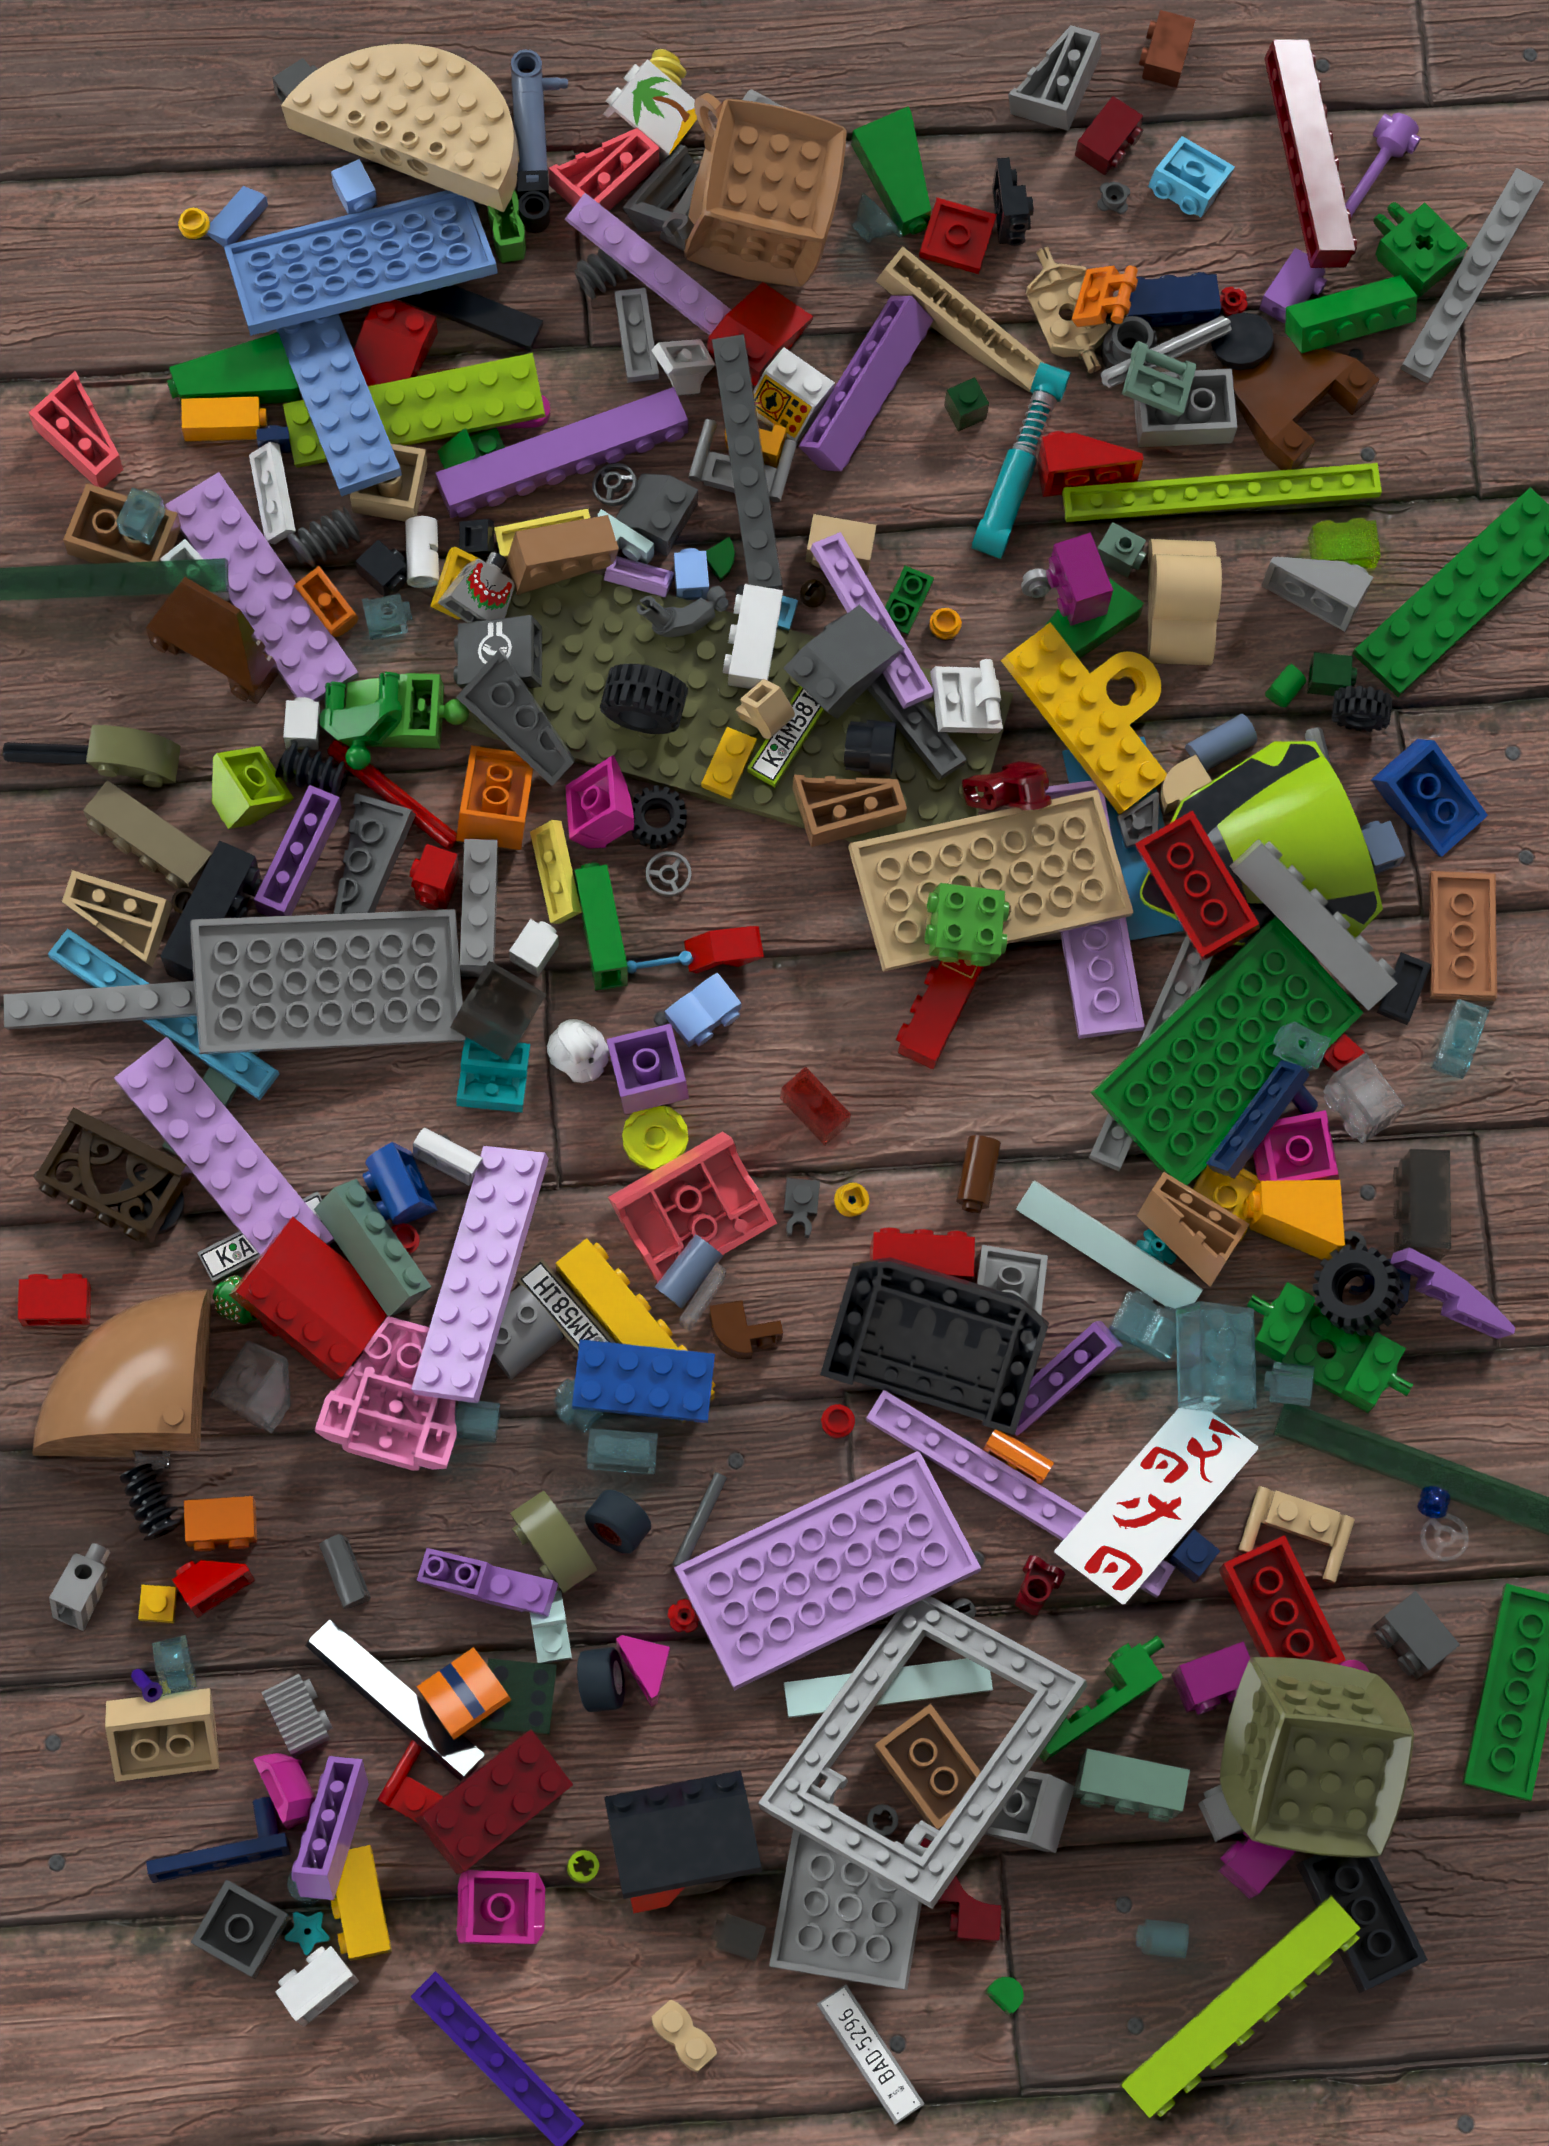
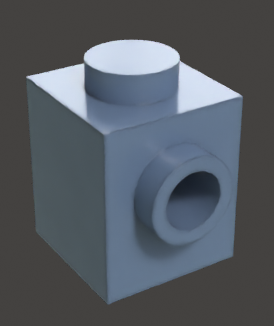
(1383, 845)

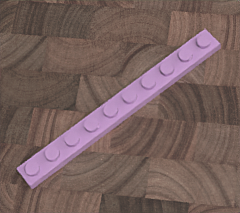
(987, 1473)

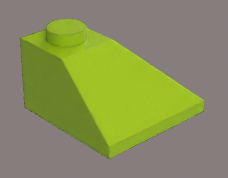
(246, 787)

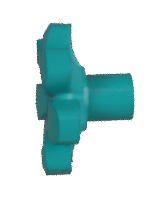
(1162, 1253)

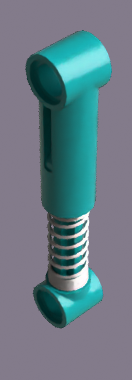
(1019, 463)

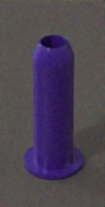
(150, 1690)

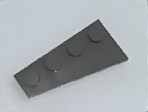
(373, 848)

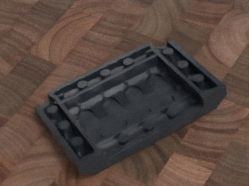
(936, 1341)

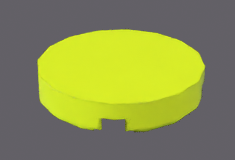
(654, 1137)

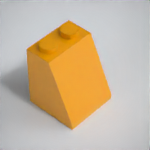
(1299, 1214)

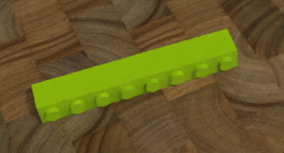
(1241, 2006)

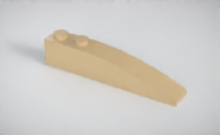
(960, 319)

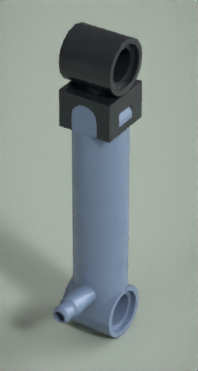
(531, 137)

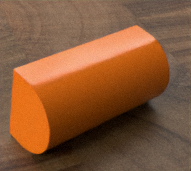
(327, 602)
(1018, 1456)

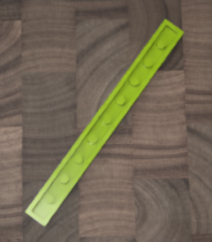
(1221, 492)

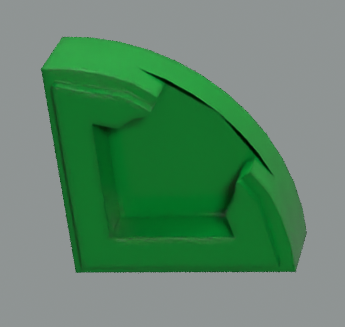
(721, 558)

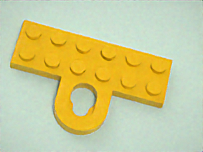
(1086, 718)

